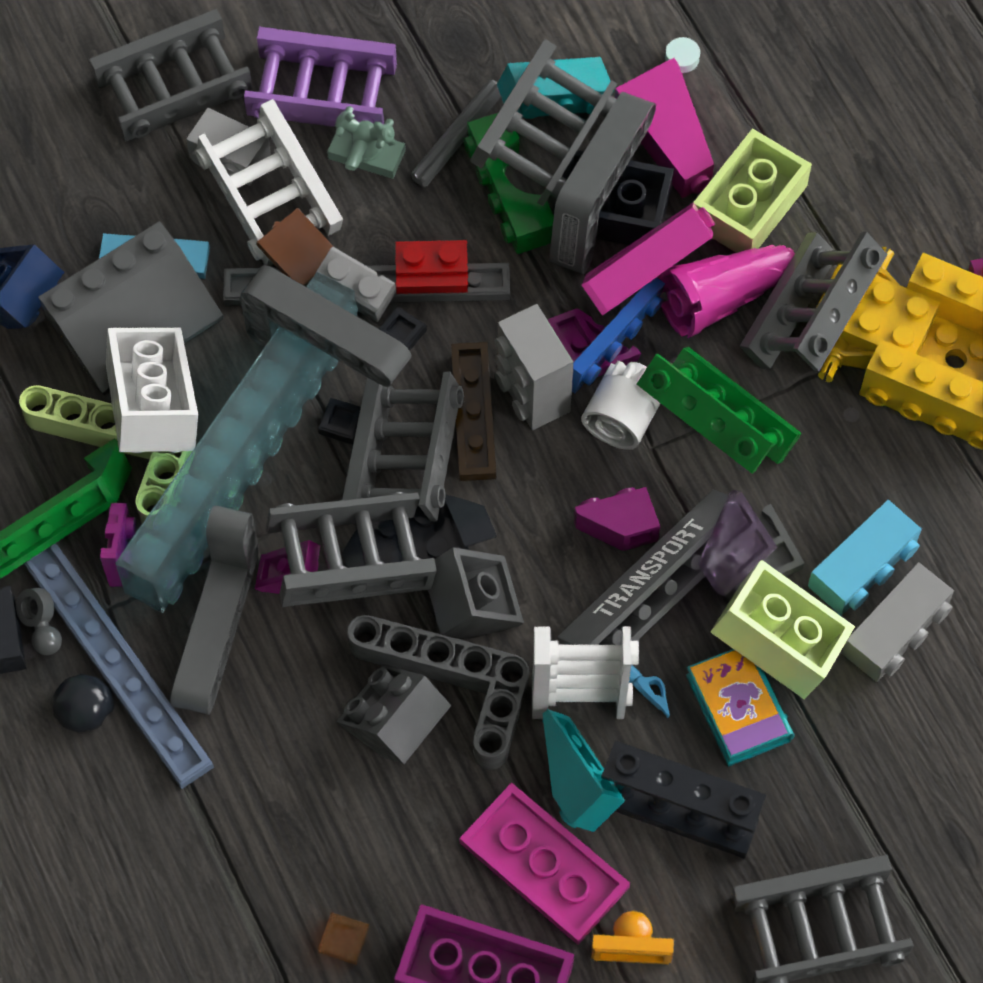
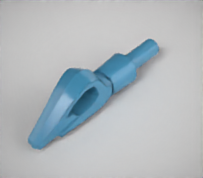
(643, 685)

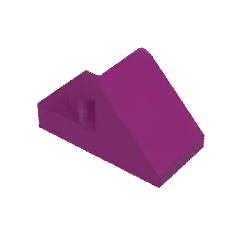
(275, 565)

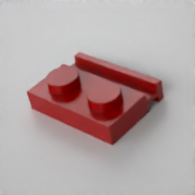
(431, 267)

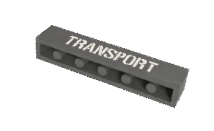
(651, 583)

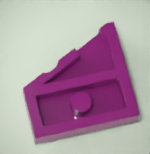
(578, 331)
(118, 531)

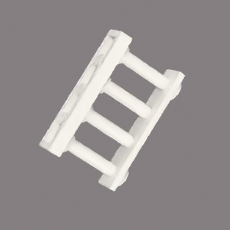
(287, 154)
(582, 672)

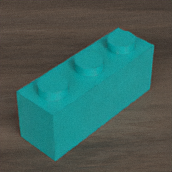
(587, 70)

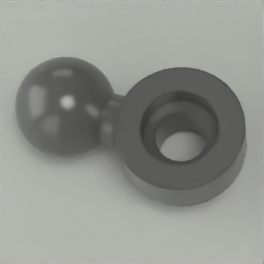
(36, 609)

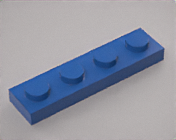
(608, 342)

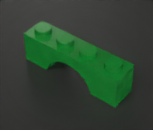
(523, 219)

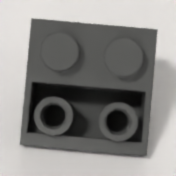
(394, 712)

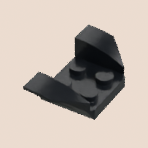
(458, 526)

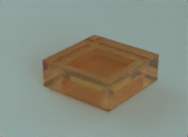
(343, 938)

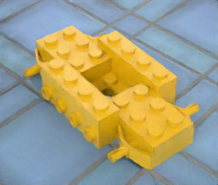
(905, 342)

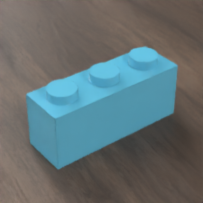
(865, 558)

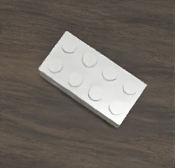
(151, 390)

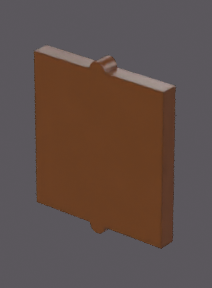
(295, 247)

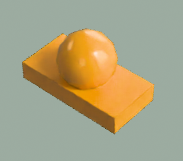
(632, 942)

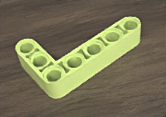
(88, 430)

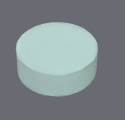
(685, 52)

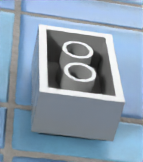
(533, 367)

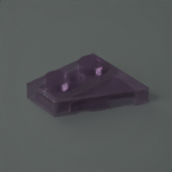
(735, 544)

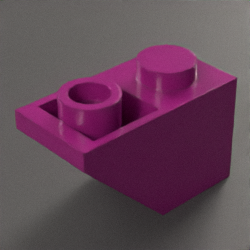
(619, 520)

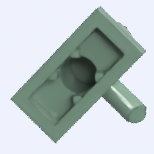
(366, 145)

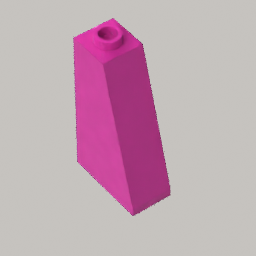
(675, 133)
(648, 257)

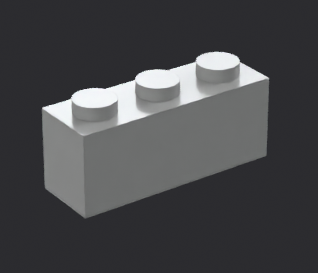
(899, 623)

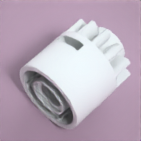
(619, 407)

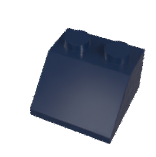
(23, 278)

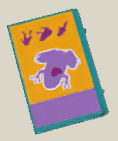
(739, 706)

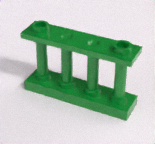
(719, 409)

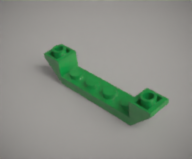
(67, 509)

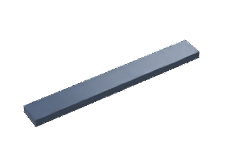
(119, 666)

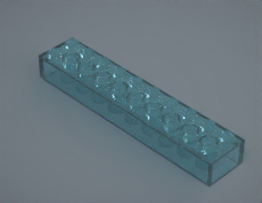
(227, 459)

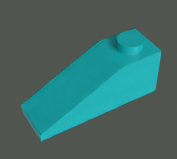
(576, 775)

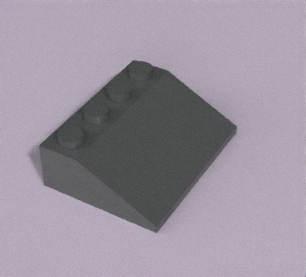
(131, 287)

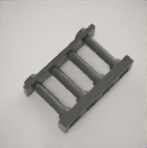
(158, 48)
(527, 93)
(796, 289)
(375, 428)
(355, 582)
(831, 883)

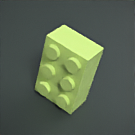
(753, 191)
(782, 629)

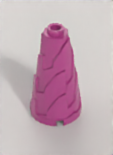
(718, 285)

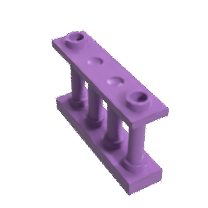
(321, 50)

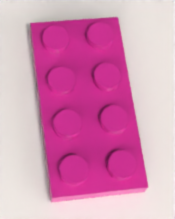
(544, 863)

